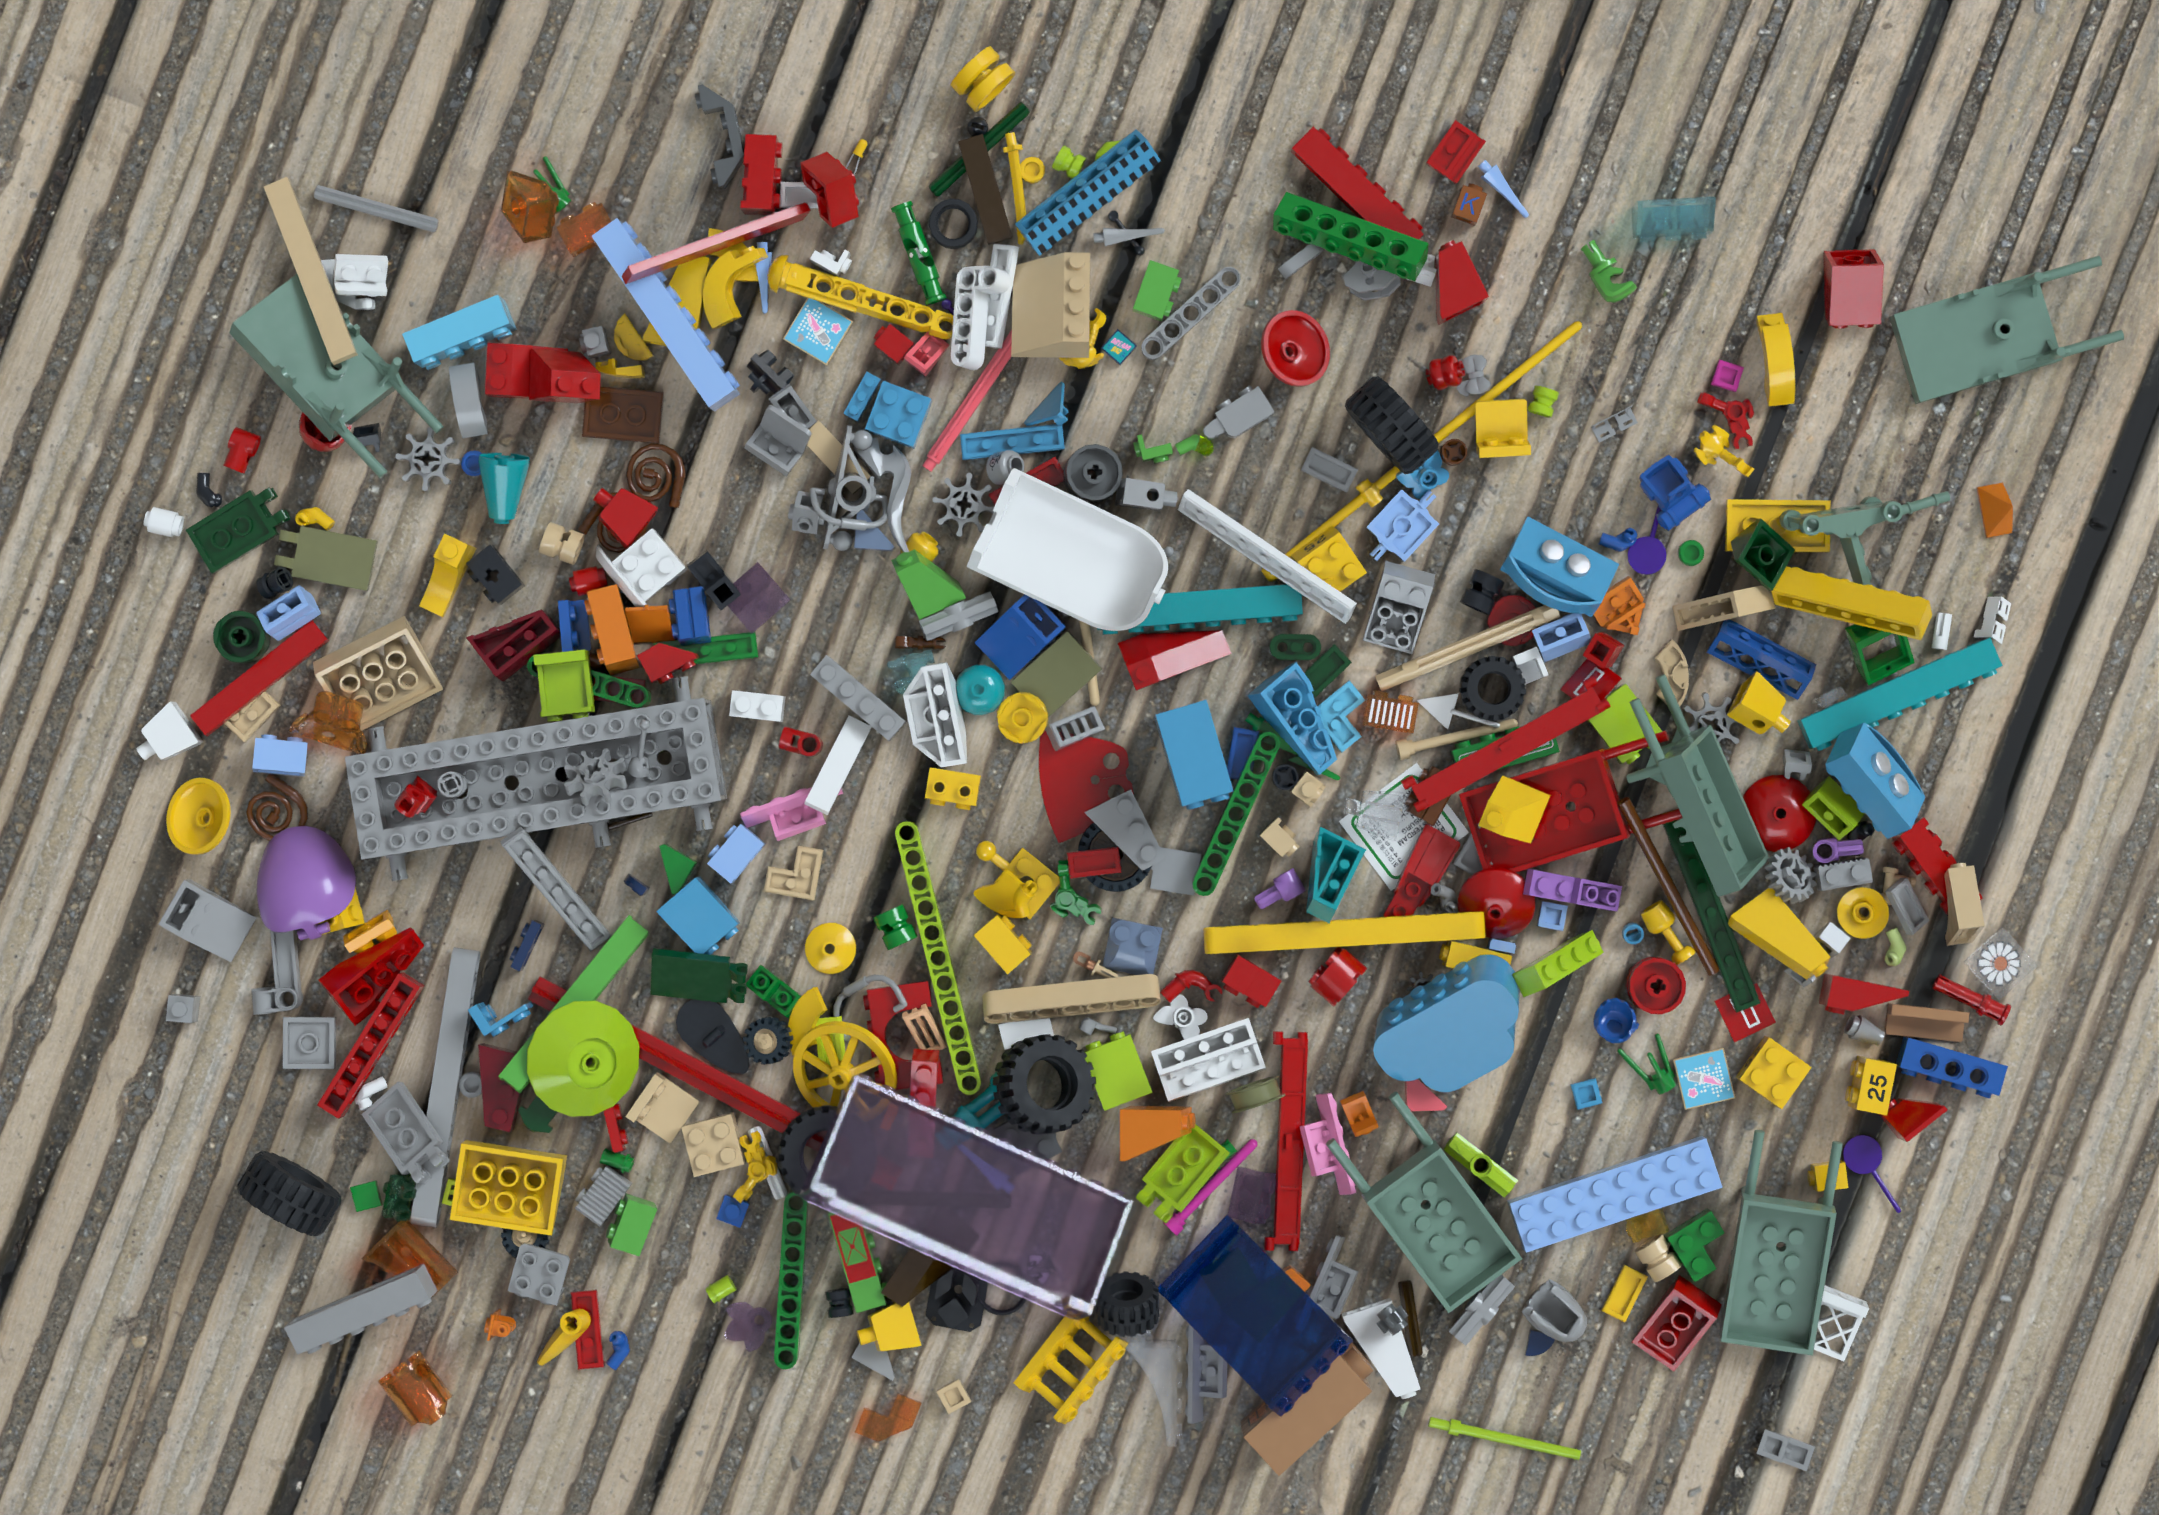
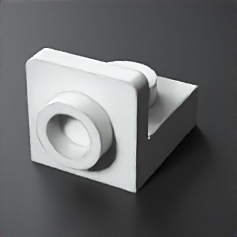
(826, 262)

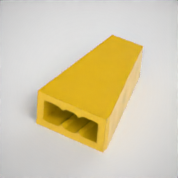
(688, 283)
(1781, 934)

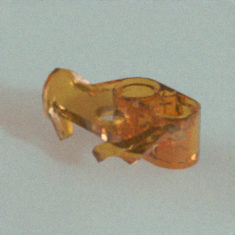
(334, 715)

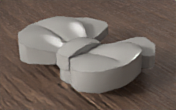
(1477, 382)

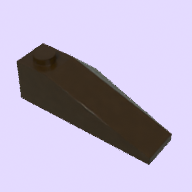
(913, 1276)

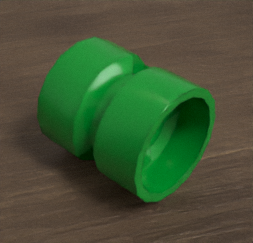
(895, 927)

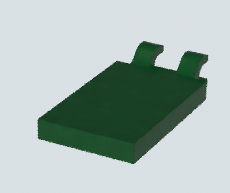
(236, 529)
(697, 976)

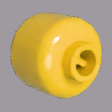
(924, 544)

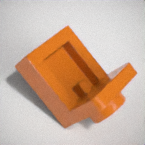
(1359, 1114)

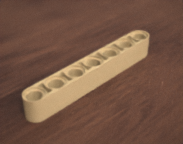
(1071, 998)

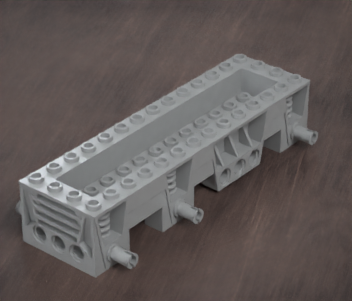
(534, 756)

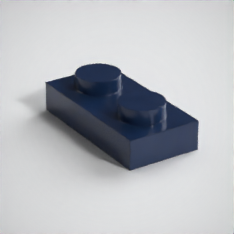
(521, 954)

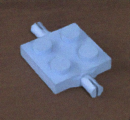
(1402, 525)

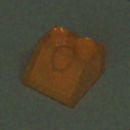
(529, 206)

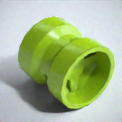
(1068, 162)
(1543, 401)

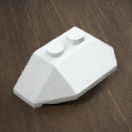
(936, 715)

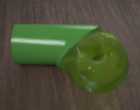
(1196, 443)

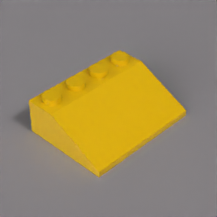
(507, 1187)

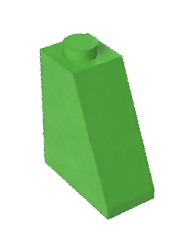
(926, 584)

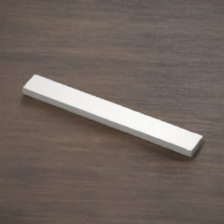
(1267, 556)

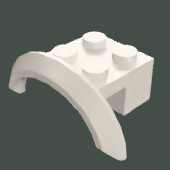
(643, 567)

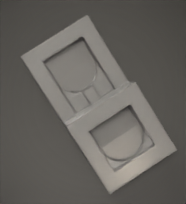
(1786, 1449)

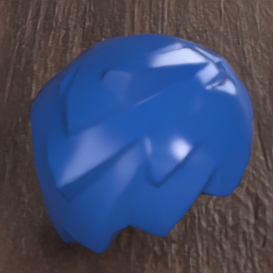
(1615, 1020)

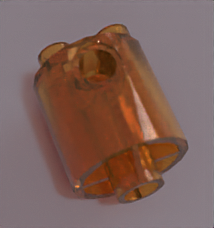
(417, 1391)

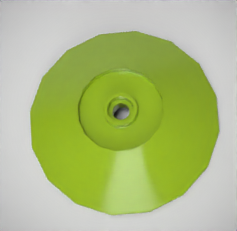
(560, 1054)

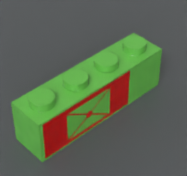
(859, 1263)

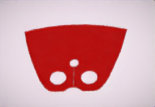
(1068, 785)

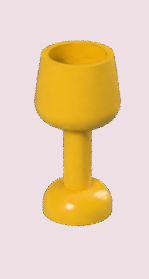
(1658, 919)

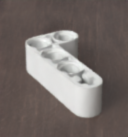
(971, 311)

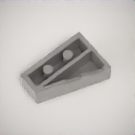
(1128, 829)

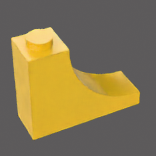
(447, 574)

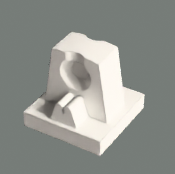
(1427, 273)

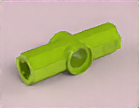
(1467, 1154)

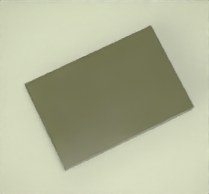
(1058, 673)

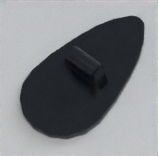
(712, 1035)

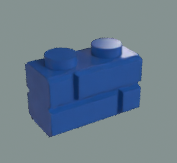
(691, 616)

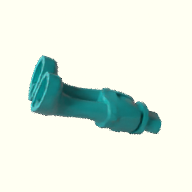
(968, 1111)

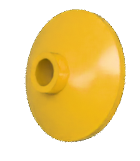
(1857, 924)
(830, 934)

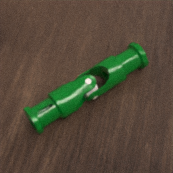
(912, 235)

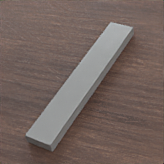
(555, 888)

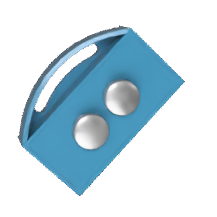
(1558, 569)
(1876, 779)

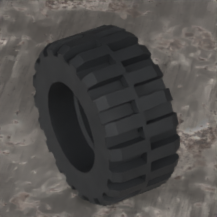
(1391, 425)
(1074, 1077)
(794, 1140)
(289, 1193)

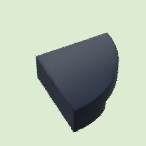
(636, 885)
(1538, 1343)

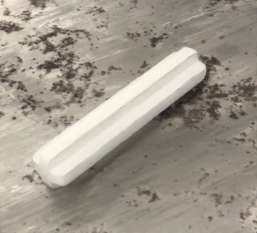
(775, 1182)

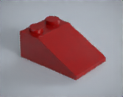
(509, 370)
(1850, 994)
(1677, 1323)

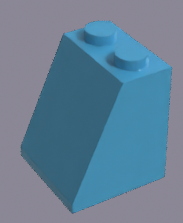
(699, 917)

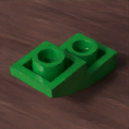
(773, 990)

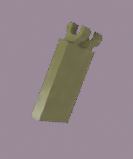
(330, 557)

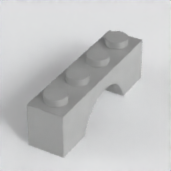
(858, 698)

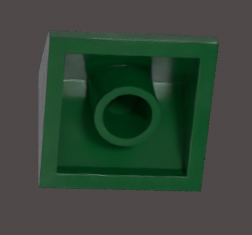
(1762, 553)

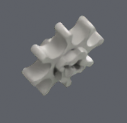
(428, 471)
(951, 503)
(1717, 713)
(595, 776)

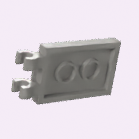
(405, 1133)

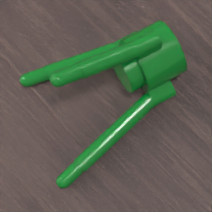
(561, 192)
(1661, 1079)

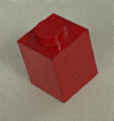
(893, 343)
(1603, 650)

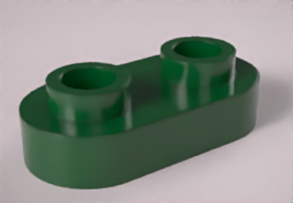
(1295, 646)

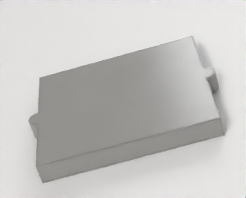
(1175, 872)

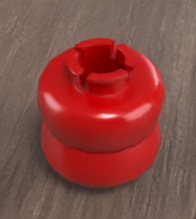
(1445, 372)

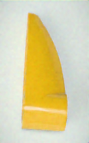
(565, 1334)

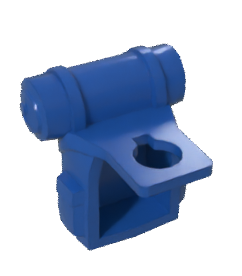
(1672, 490)

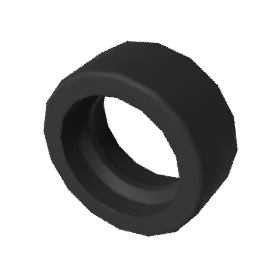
(972, 225)

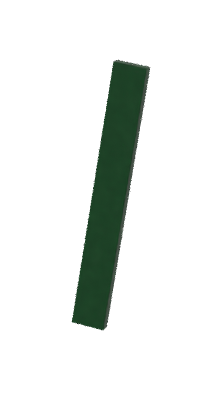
(1713, 921)

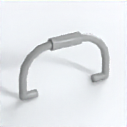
(845, 522)
(862, 983)

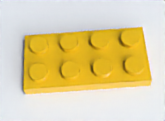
(1743, 513)

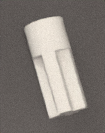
(1941, 631)

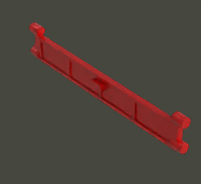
(1507, 747)
(1290, 1142)

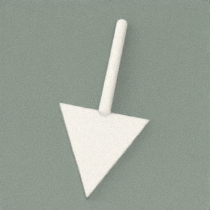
(1443, 708)

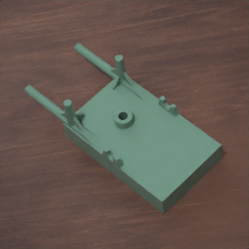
(1960, 340)
(290, 349)
(1706, 796)
(1448, 1237)
(1771, 1289)

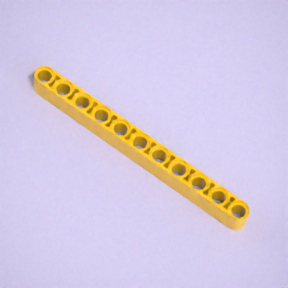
(1344, 932)

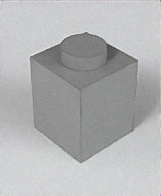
(183, 1008)

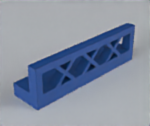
(1765, 654)

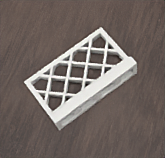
(1846, 1305)

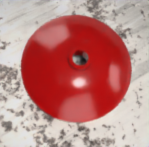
(1305, 344)
(1768, 796)
(1499, 891)

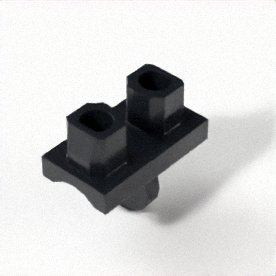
(764, 376)

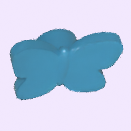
(1425, 477)

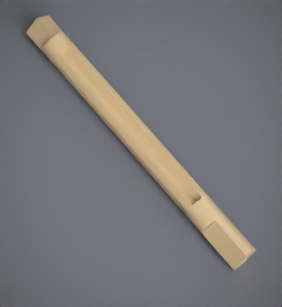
(1466, 647)

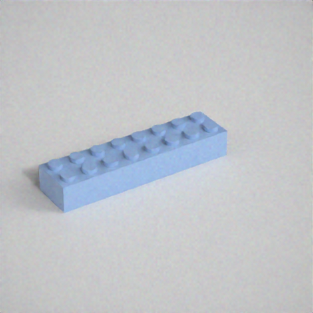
(668, 318)
(1614, 1194)

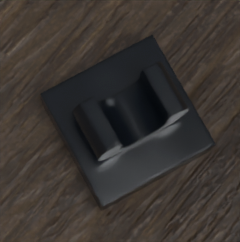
(369, 435)

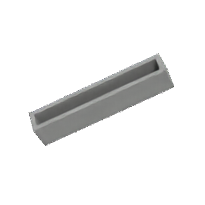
(361, 1309)

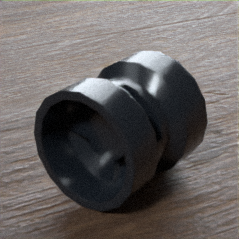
(274, 583)
(1287, 775)
(839, 1296)

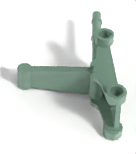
(1852, 521)

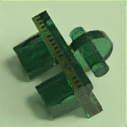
(399, 1194)

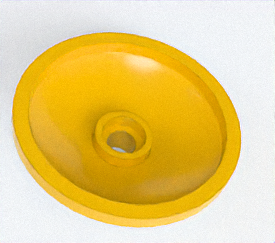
(198, 816)

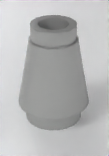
(1861, 1029)

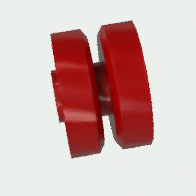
(1670, 990)

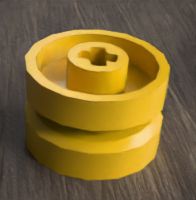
(982, 78)

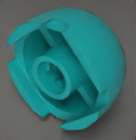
(980, 689)

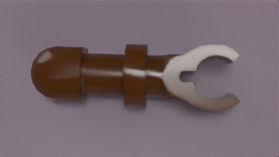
(905, 642)

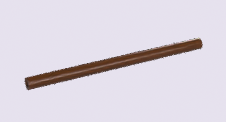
(1668, 886)

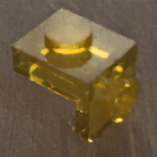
(1646, 1225)

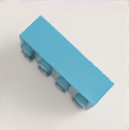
(460, 332)

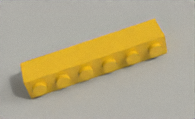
(1853, 602)

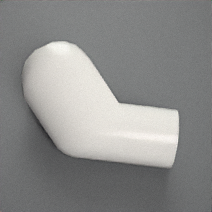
(367, 1091)

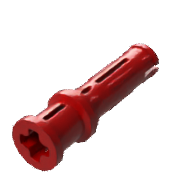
(1981, 1003)

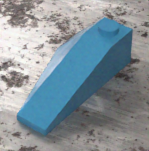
(1291, 710)

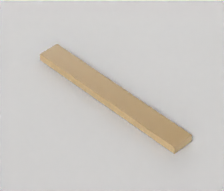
(310, 271)

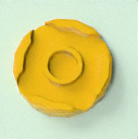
(1022, 717)

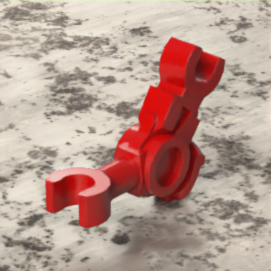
(1734, 413)

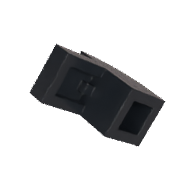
(714, 580)

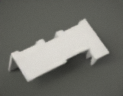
(1989, 619)

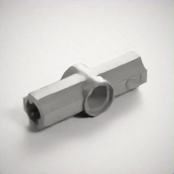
(958, 616)
(1481, 1309)

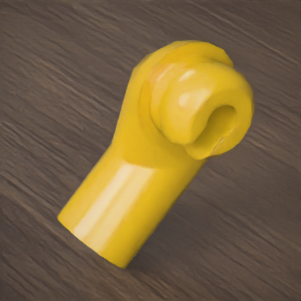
(312, 516)

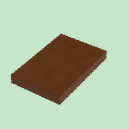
(624, 415)

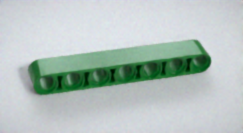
(1226, 822)
(787, 1291)

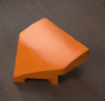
(1621, 608)

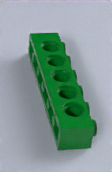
(1350, 236)

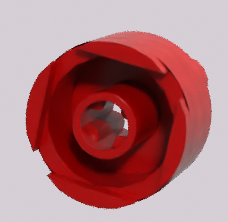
(1338, 976)

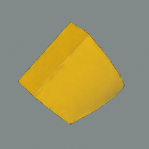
(611, 368)

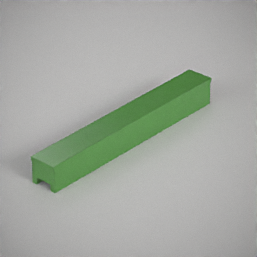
(585, 988)

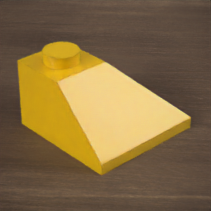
(1514, 810)

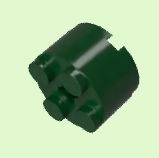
(234, 649)

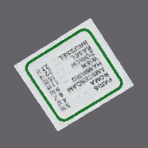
(1390, 856)

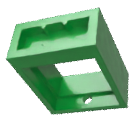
(1875, 668)

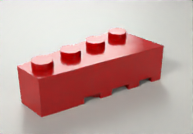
(1926, 857)

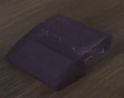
(759, 598)

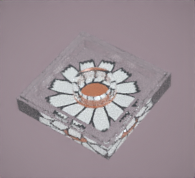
(2000, 963)

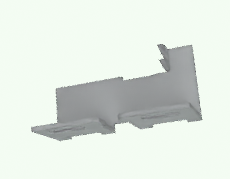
(1620, 420)

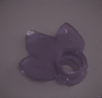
(744, 1326)

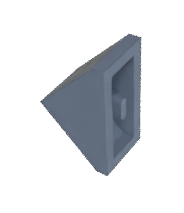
(871, 538)

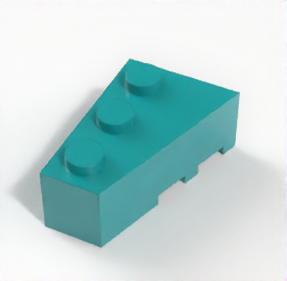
(1331, 871)

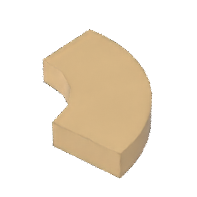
(1675, 667)

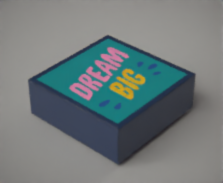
(1119, 347)

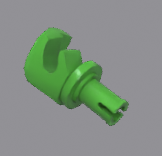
(1603, 272)

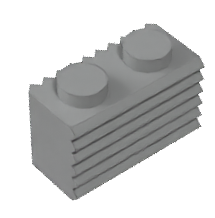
(1843, 874)
(603, 1194)

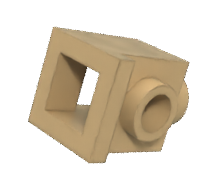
(1308, 789)
(1280, 838)

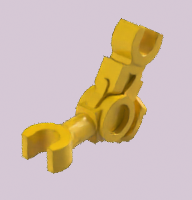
(759, 1166)

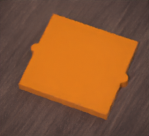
(649, 623)

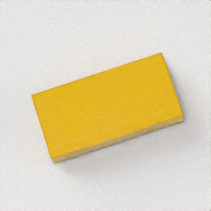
(1624, 1293)

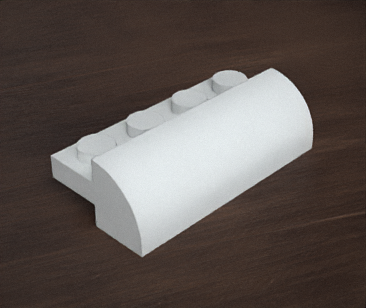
(1208, 1060)

